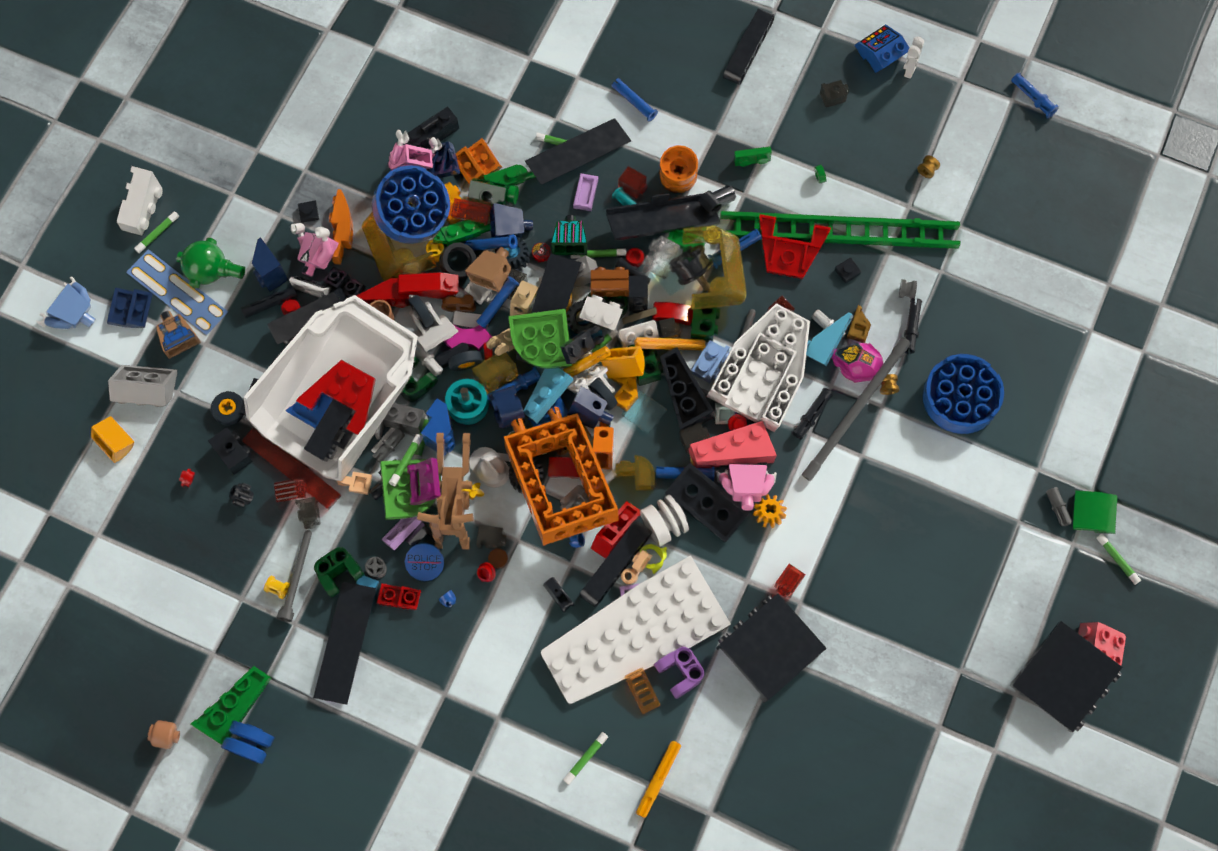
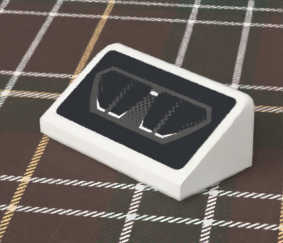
(309, 286)

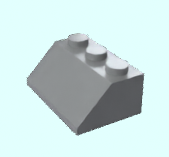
(142, 385)

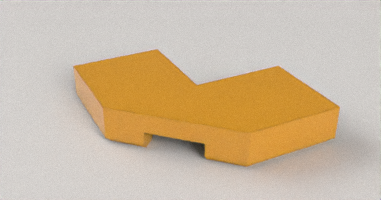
(627, 393)

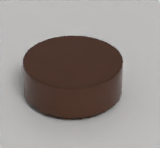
(498, 558)

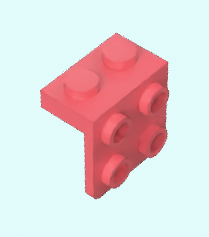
(1105, 639)

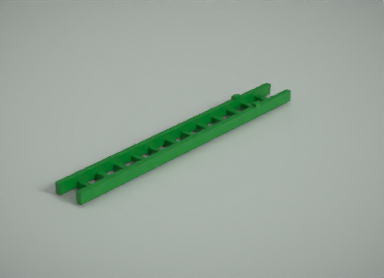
(848, 221)

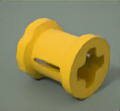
(276, 587)

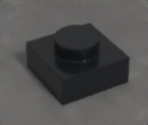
(308, 211)
(847, 270)

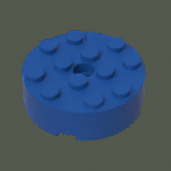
(400, 219)
(952, 409)

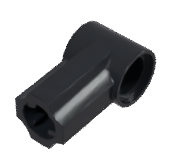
(715, 200)

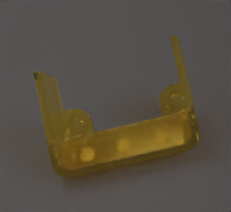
(392, 261)
(727, 289)

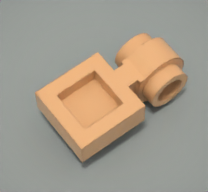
(640, 561)

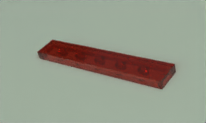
(292, 468)

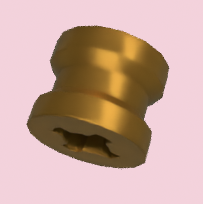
(928, 166)
(889, 385)

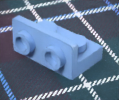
(710, 361)

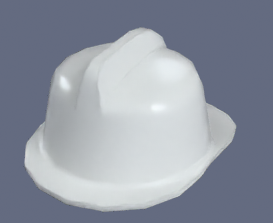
(489, 467)

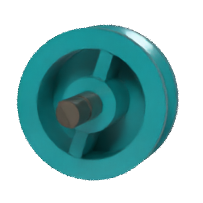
(467, 401)

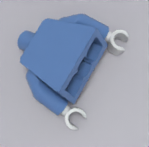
(69, 308)

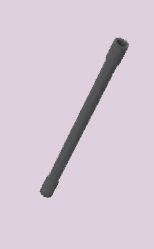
(815, 465)

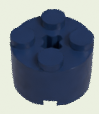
(506, 407)

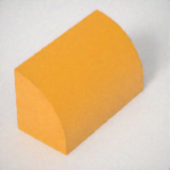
(625, 362)
(112, 439)

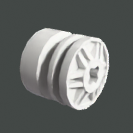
(668, 518)

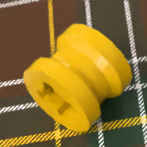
(435, 247)

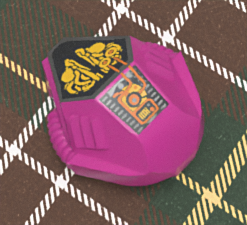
(858, 361)

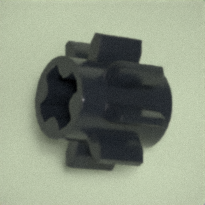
(241, 495)

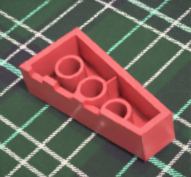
(740, 446)

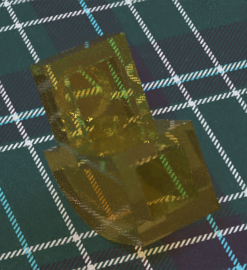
(641, 469)

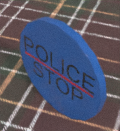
(424, 561)

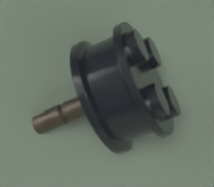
(691, 266)

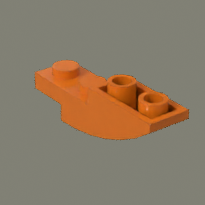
(342, 225)

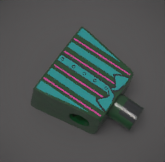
(569, 237)

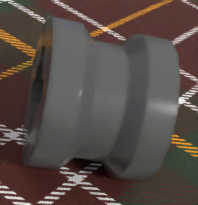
(907, 289)
(373, 565)

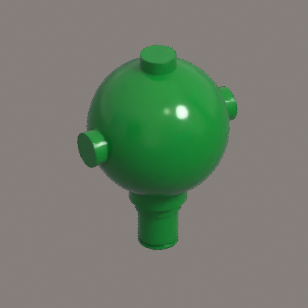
(205, 263)

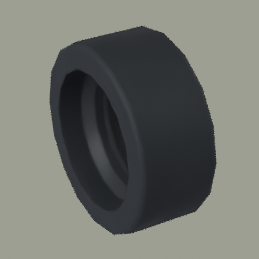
(456, 246)

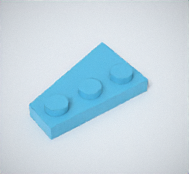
(547, 391)

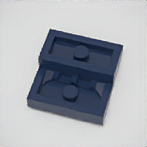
(129, 308)

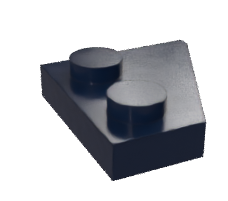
(445, 161)

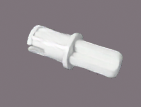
(822, 319)
(428, 361)

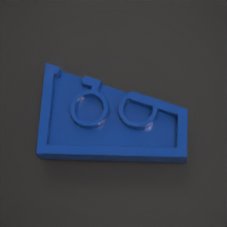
(311, 417)

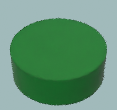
(820, 174)
(512, 194)

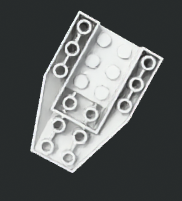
(764, 368)

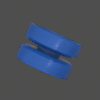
(248, 740)

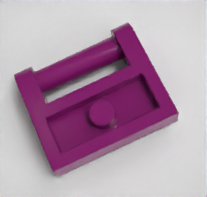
(428, 481)

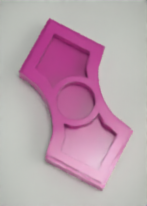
(473, 337)

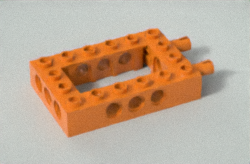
(548, 437)

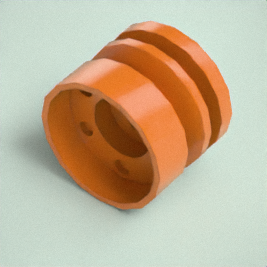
(676, 161)

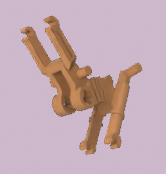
(452, 499)

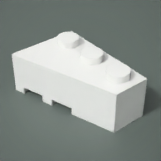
(140, 201)

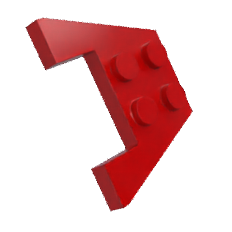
(786, 255)
(346, 386)

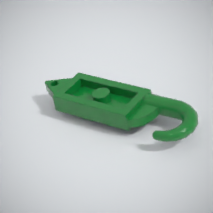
(510, 176)
(460, 232)

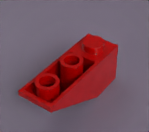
(388, 292)

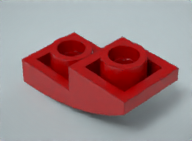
(681, 312)
(562, 468)
(398, 597)

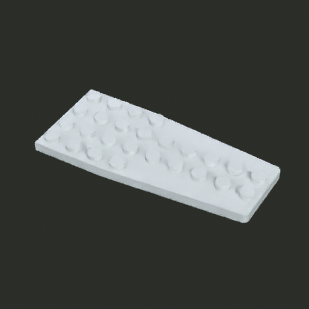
(635, 631)

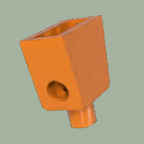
(603, 445)

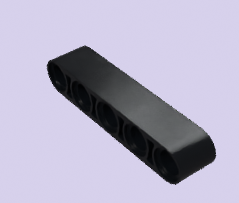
(749, 46)
(615, 563)

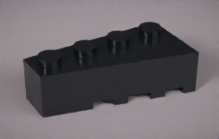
(289, 325)

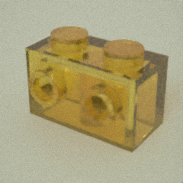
(495, 372)

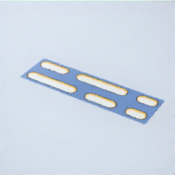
(176, 292)

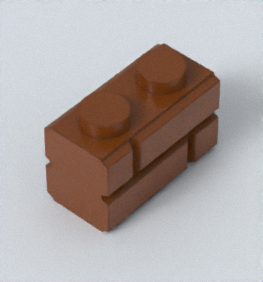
(610, 282)

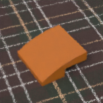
(477, 161)

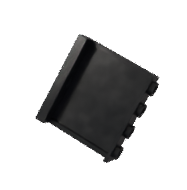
(771, 646)
(1067, 677)

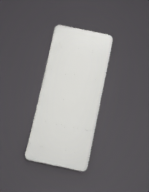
(466, 319)

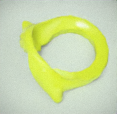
(660, 551)

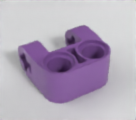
(685, 667)

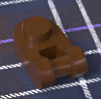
(462, 304)

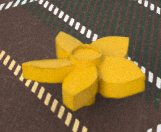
(475, 491)

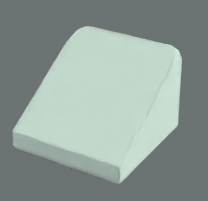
(722, 414)

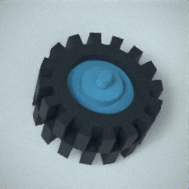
(519, 256)

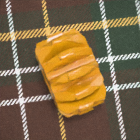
(770, 517)

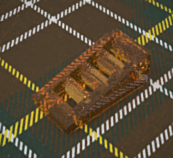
(640, 672)

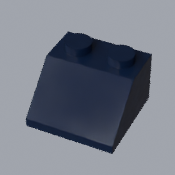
(267, 268)

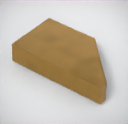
(859, 327)

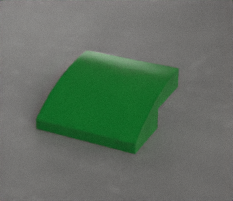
(1095, 512)

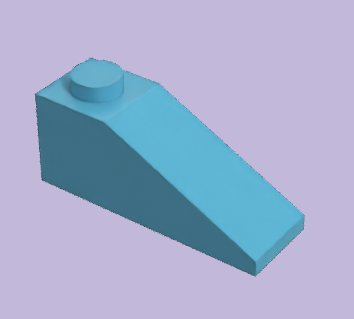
(826, 342)

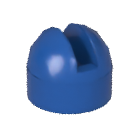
(577, 540)
(448, 599)

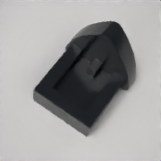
(418, 533)

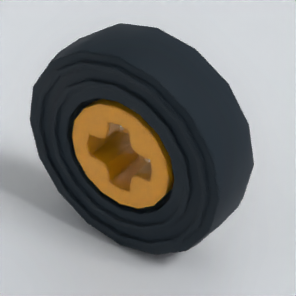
(465, 360)
(224, 399)

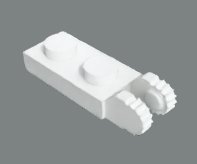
(913, 56)

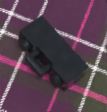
(437, 126)
(326, 435)

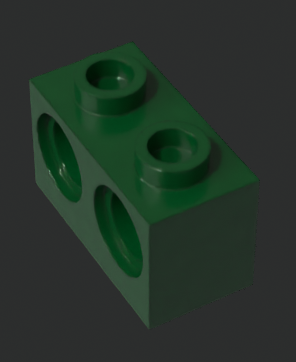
(701, 320)
(650, 362)

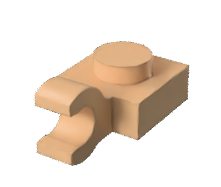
(358, 483)

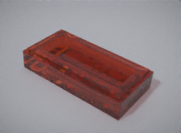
(470, 211)

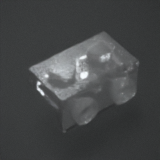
(660, 254)

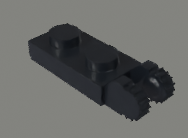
(581, 344)

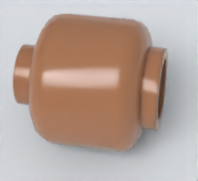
(163, 734)

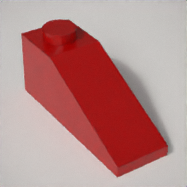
(428, 285)
(612, 533)

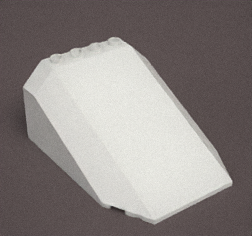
(344, 332)

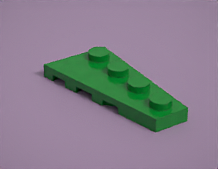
(232, 705)

